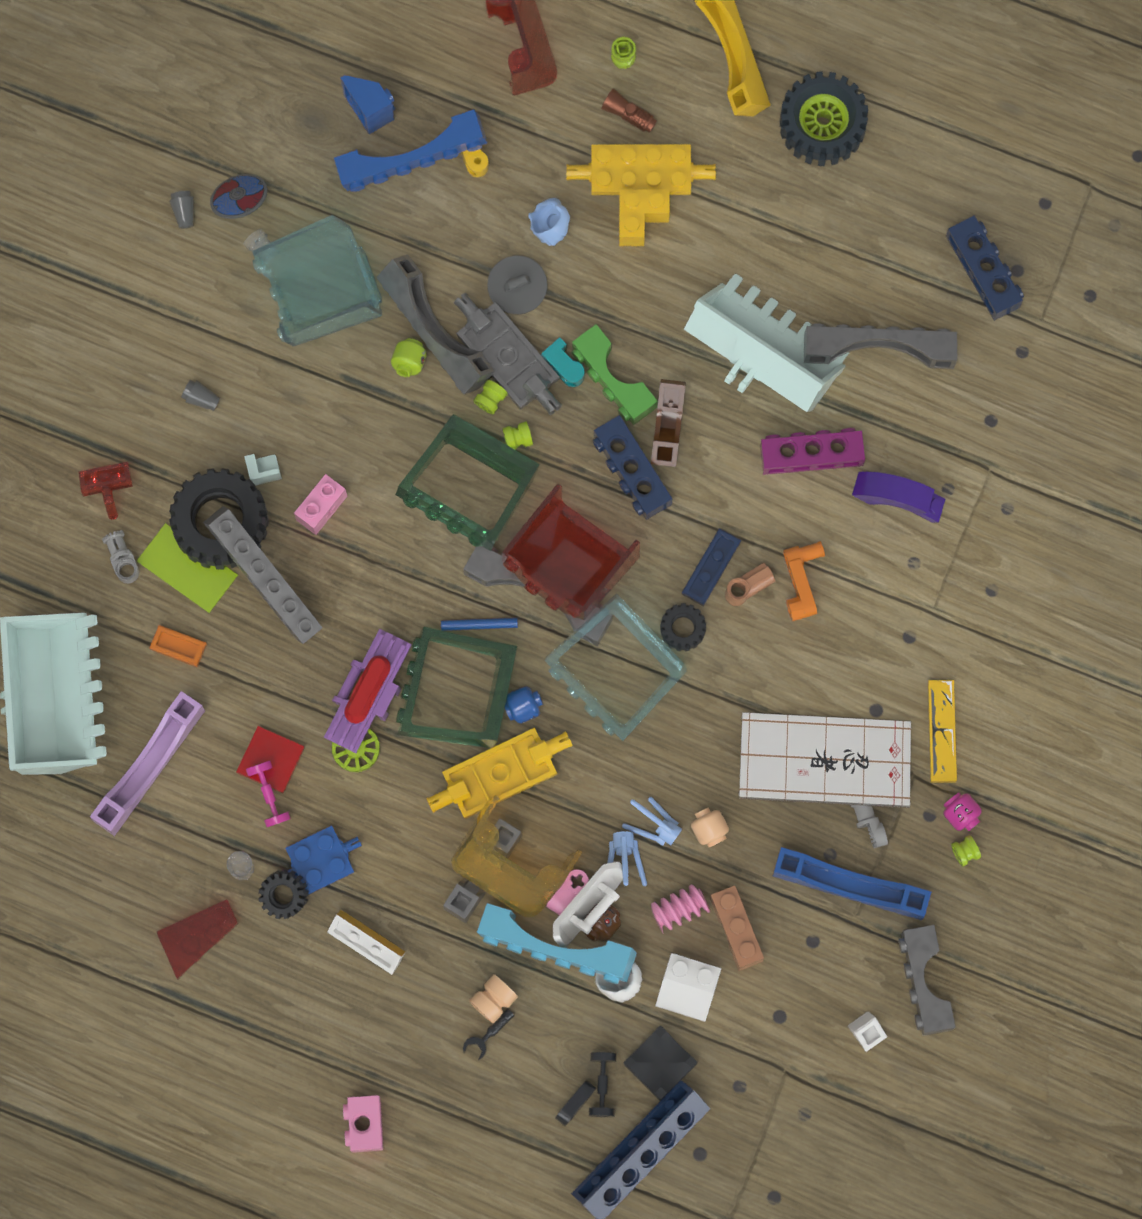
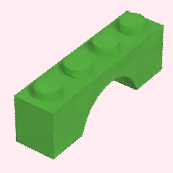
(633, 400)

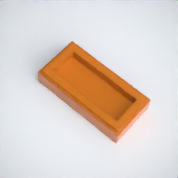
(178, 646)

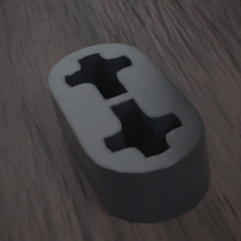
(575, 1103)

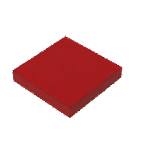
(274, 748)

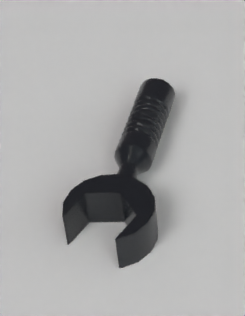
(506, 1016)

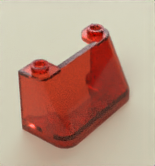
(533, 64)

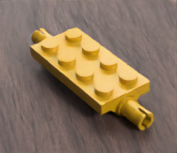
(640, 168)
(499, 772)

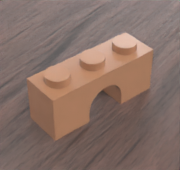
(737, 928)

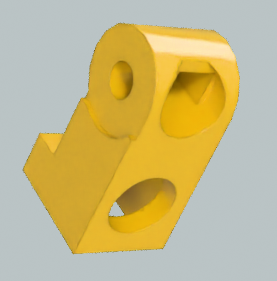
(475, 162)

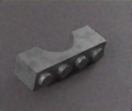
(466, 894)
(933, 1013)

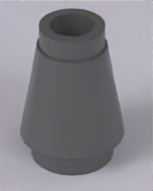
(183, 208)
(200, 396)

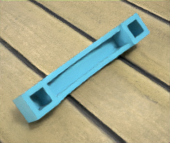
(612, 960)

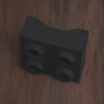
(660, 1063)

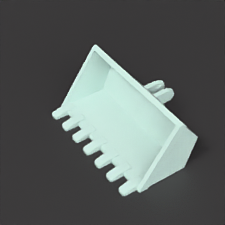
(761, 344)
(50, 693)

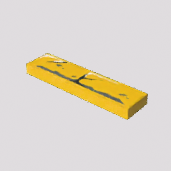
(942, 731)

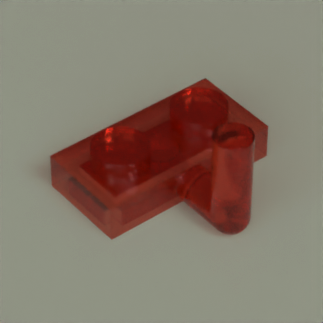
(104, 481)

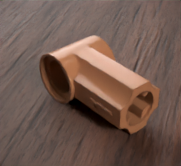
(750, 583)

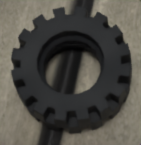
(692, 614)

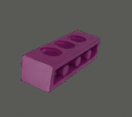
(775, 463)

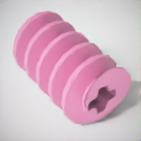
(679, 907)

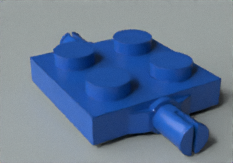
(321, 859)

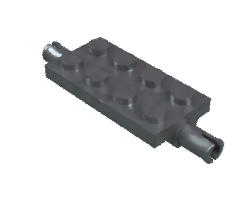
(514, 359)

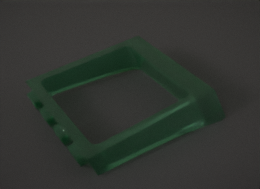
(487, 451)
(505, 658)

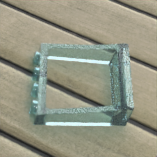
(649, 640)

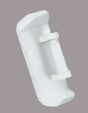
(597, 891)

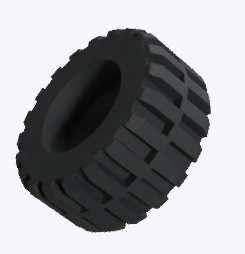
(207, 488)

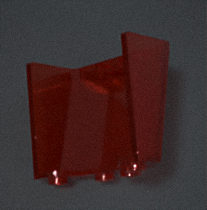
(567, 558)

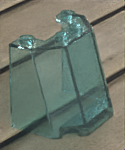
(319, 281)

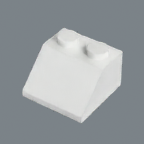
(688, 987)

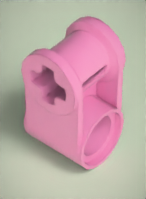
(566, 892)

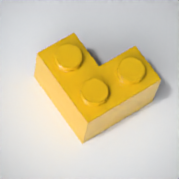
(638, 208)

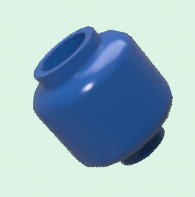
(523, 704)

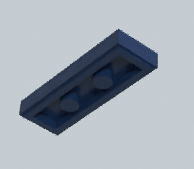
(711, 567)

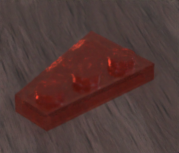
(196, 935)

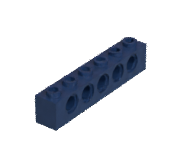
(640, 1151)

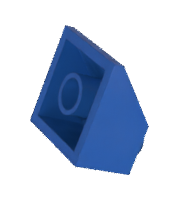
(368, 102)

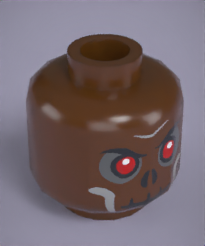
(605, 925)

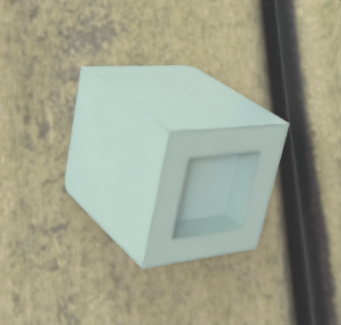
(262, 469)

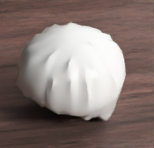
(622, 990)

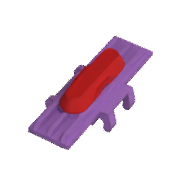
(371, 693)

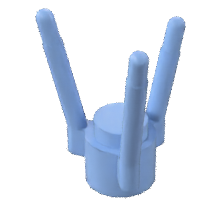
(667, 830)
(624, 844)

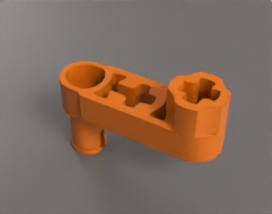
(804, 603)

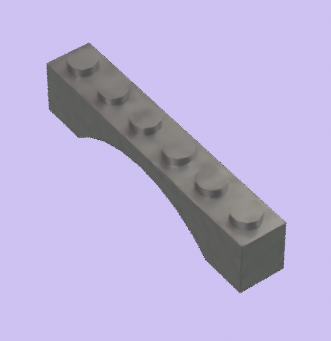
(406, 287)
(931, 348)
(488, 569)

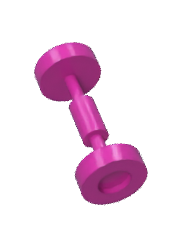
(268, 794)

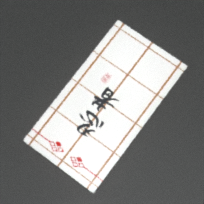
(825, 760)

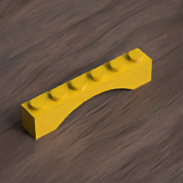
(745, 85)

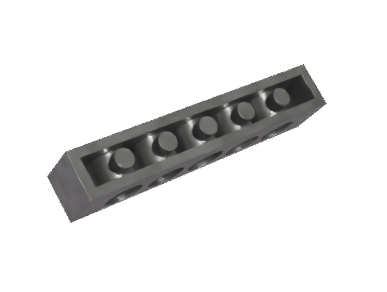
(262, 574)

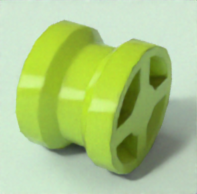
(966, 850)

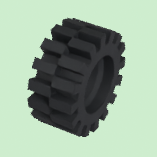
(297, 888)

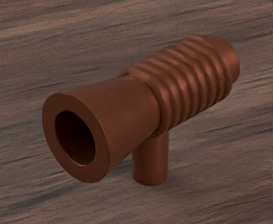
(636, 116)

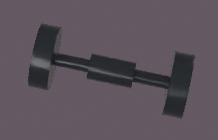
(602, 1084)

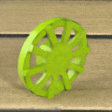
(360, 754)

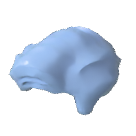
(550, 221)

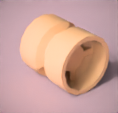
(492, 1000)

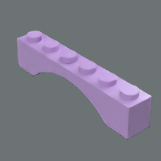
(131, 788)

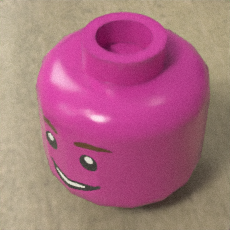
(962, 812)

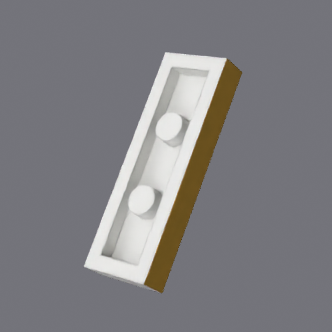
(366, 941)

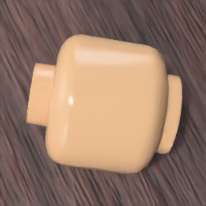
(710, 827)

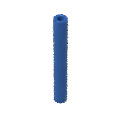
(471, 624)

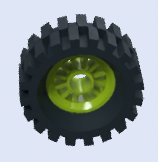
(818, 93)

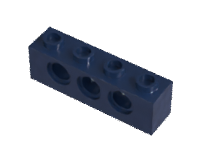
(997, 303)
(617, 432)

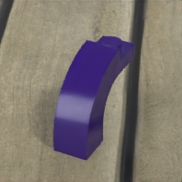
(900, 492)

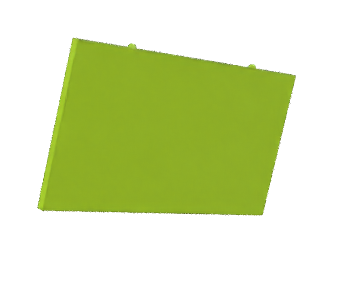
(191, 579)

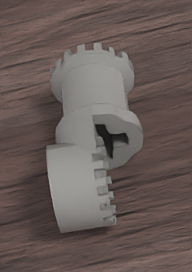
(121, 557)
(865, 818)

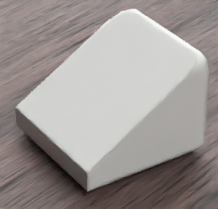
(867, 1031)

